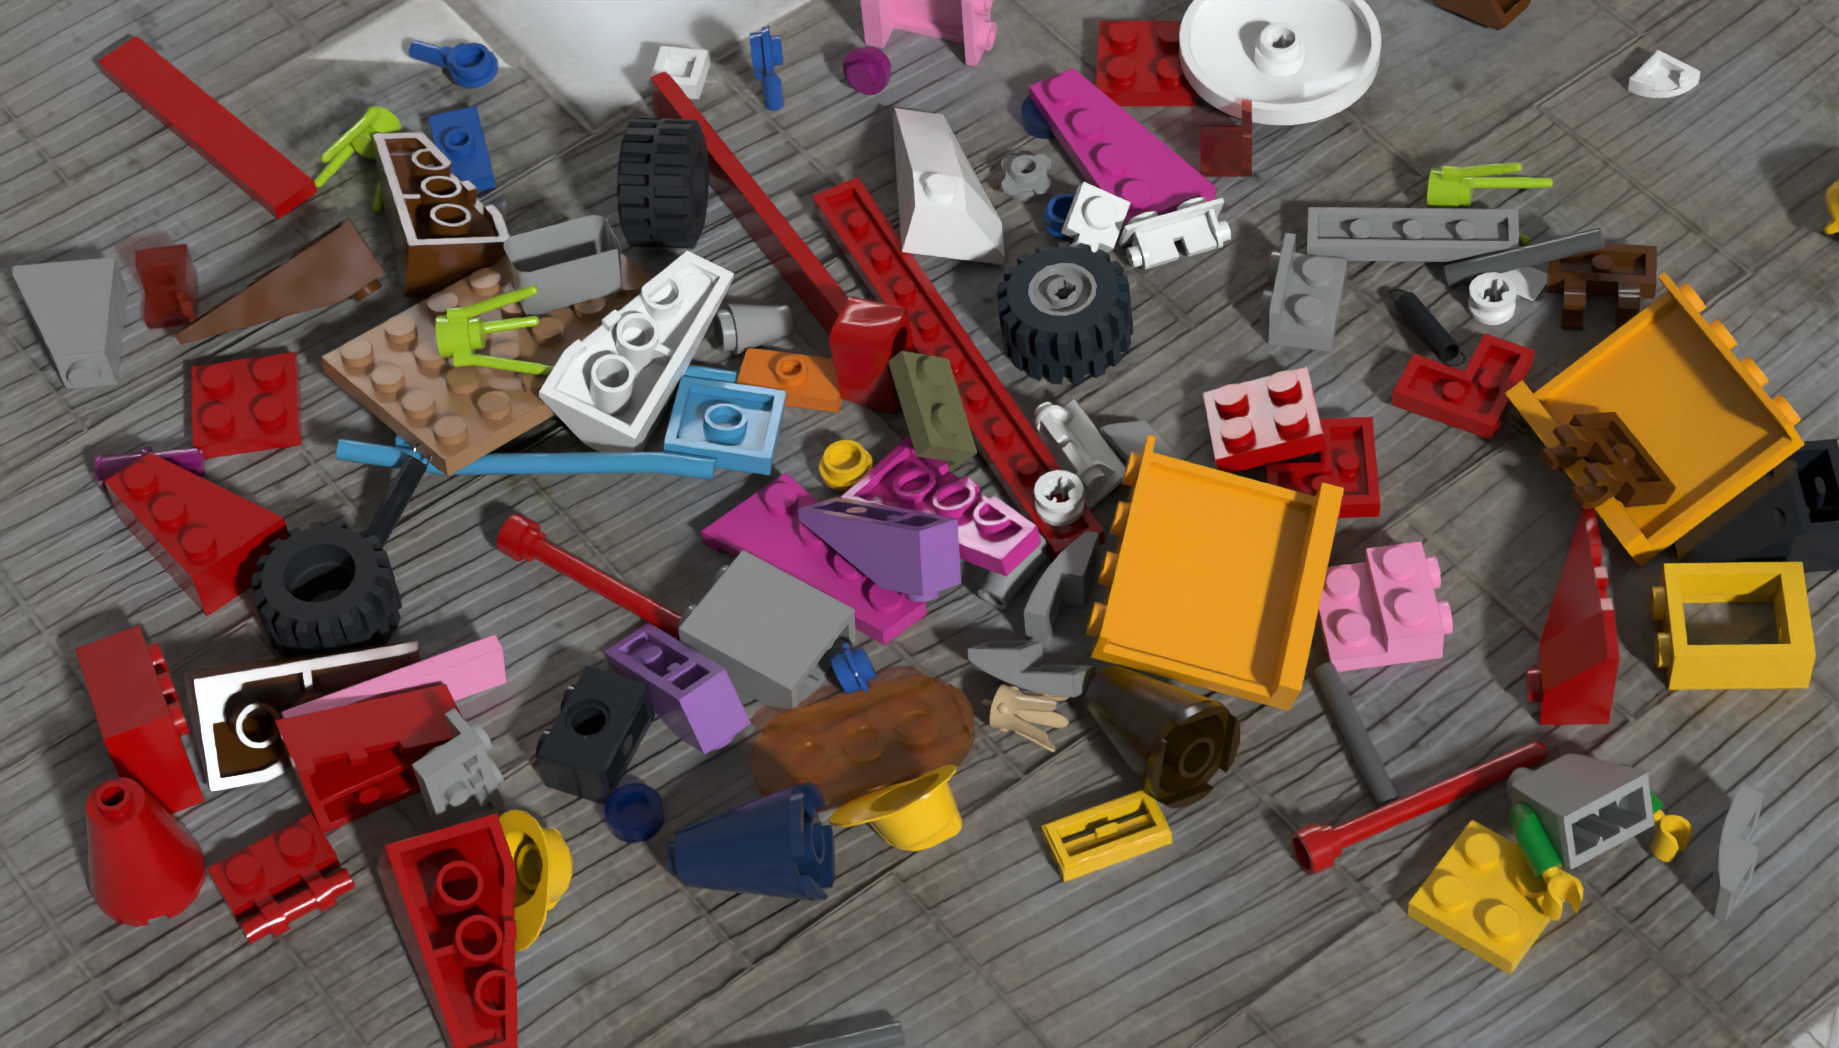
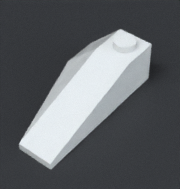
(940, 195)
(627, 370)

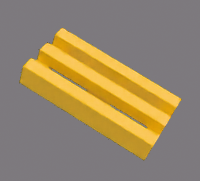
(1109, 842)

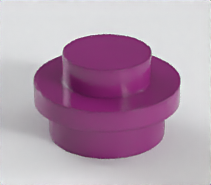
(867, 70)

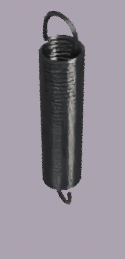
(1427, 327)
(397, 498)

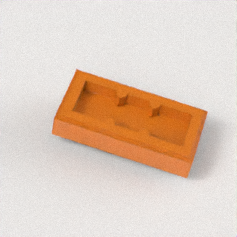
(806, 378)

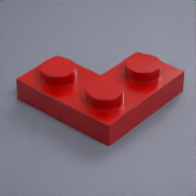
(1466, 398)
(1346, 463)

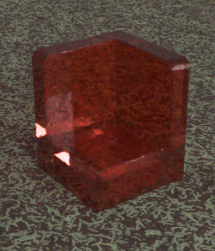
(1228, 149)
(168, 285)

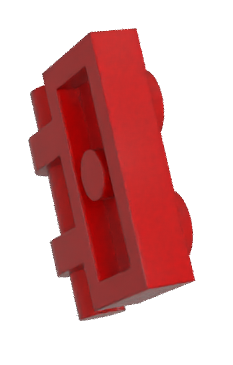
(276, 867)

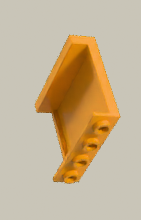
(1684, 403)
(1214, 578)

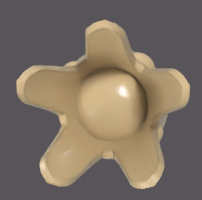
(1017, 710)

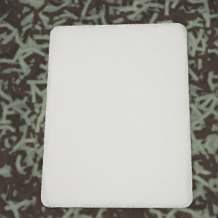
(1528, 282)

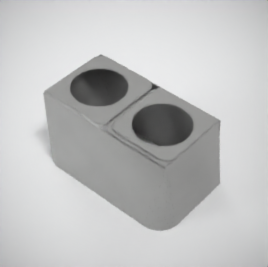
(565, 263)

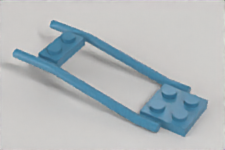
(708, 429)

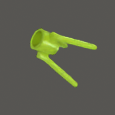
(359, 139)
(1454, 185)
(461, 333)

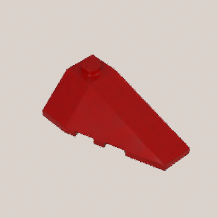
(1579, 641)
(459, 926)

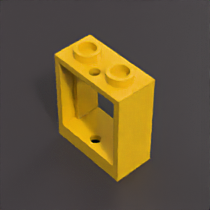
(1738, 665)

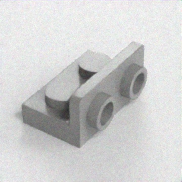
(1304, 298)
(460, 777)

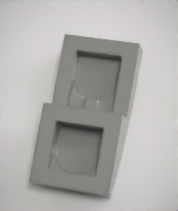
(1063, 583)
(1023, 666)
(1735, 855)

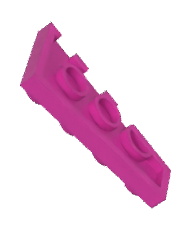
(1115, 148)
(988, 529)
(771, 531)

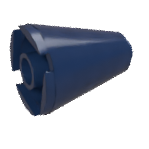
(760, 848)

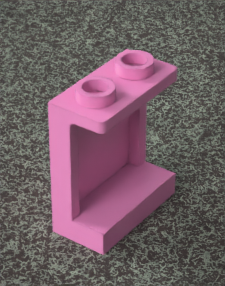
(949, 20)

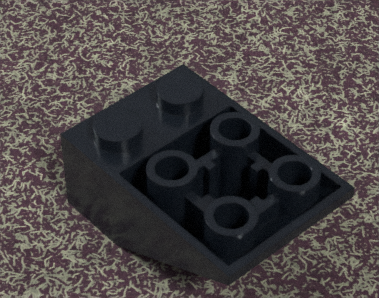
(1778, 518)

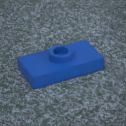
(462, 141)

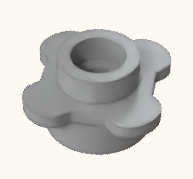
(1026, 176)

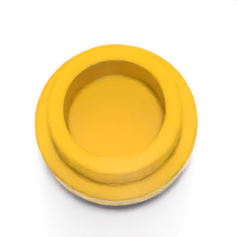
(844, 464)

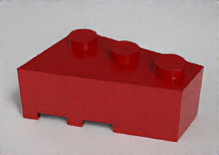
(194, 528)
(140, 716)
(364, 752)

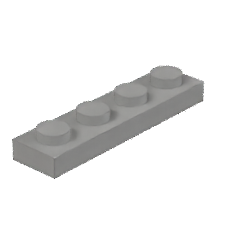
(1410, 233)

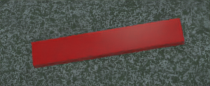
(208, 127)

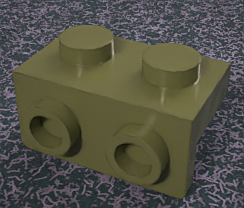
(932, 408)

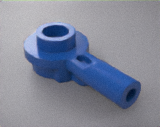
(766, 54)
(469, 64)

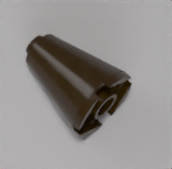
(1163, 733)

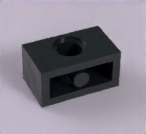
(595, 763)

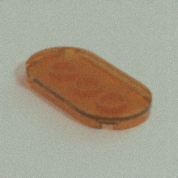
(865, 739)

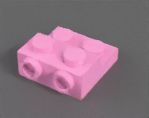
(1384, 609)

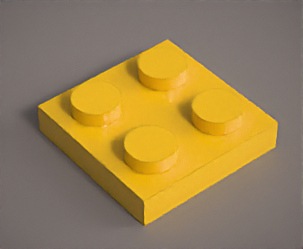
(1484, 898)

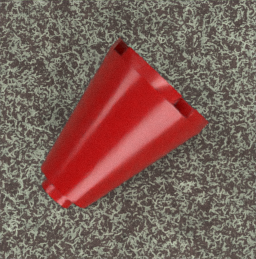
(139, 855)

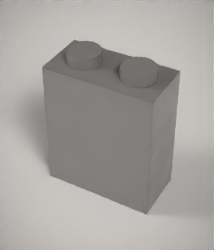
(768, 631)

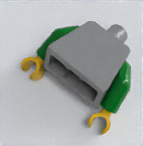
(1580, 811)

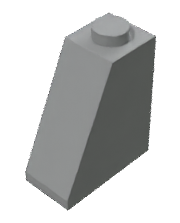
(78, 316)

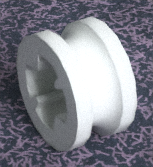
(1492, 312)
(1054, 483)

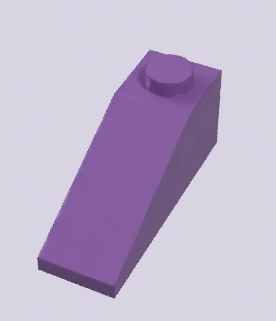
(891, 544)
(684, 687)

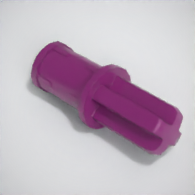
(188, 459)

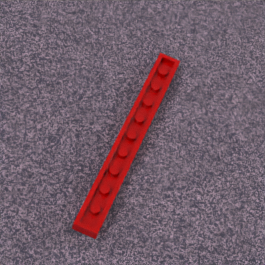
(995, 420)

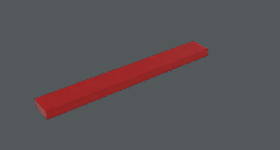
(756, 210)

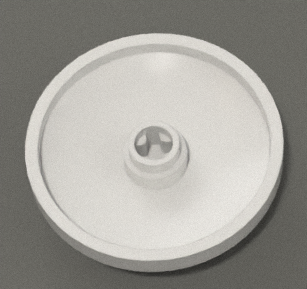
(1285, 55)

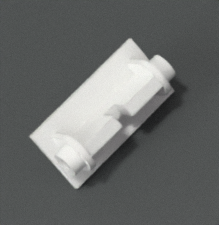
(1155, 235)
(1079, 449)

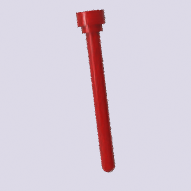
(523, 539)
(1319, 845)

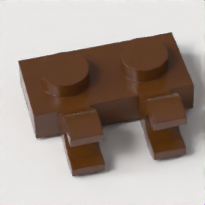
(1613, 271)
(1616, 459)

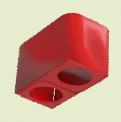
(861, 346)

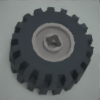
(1065, 312)

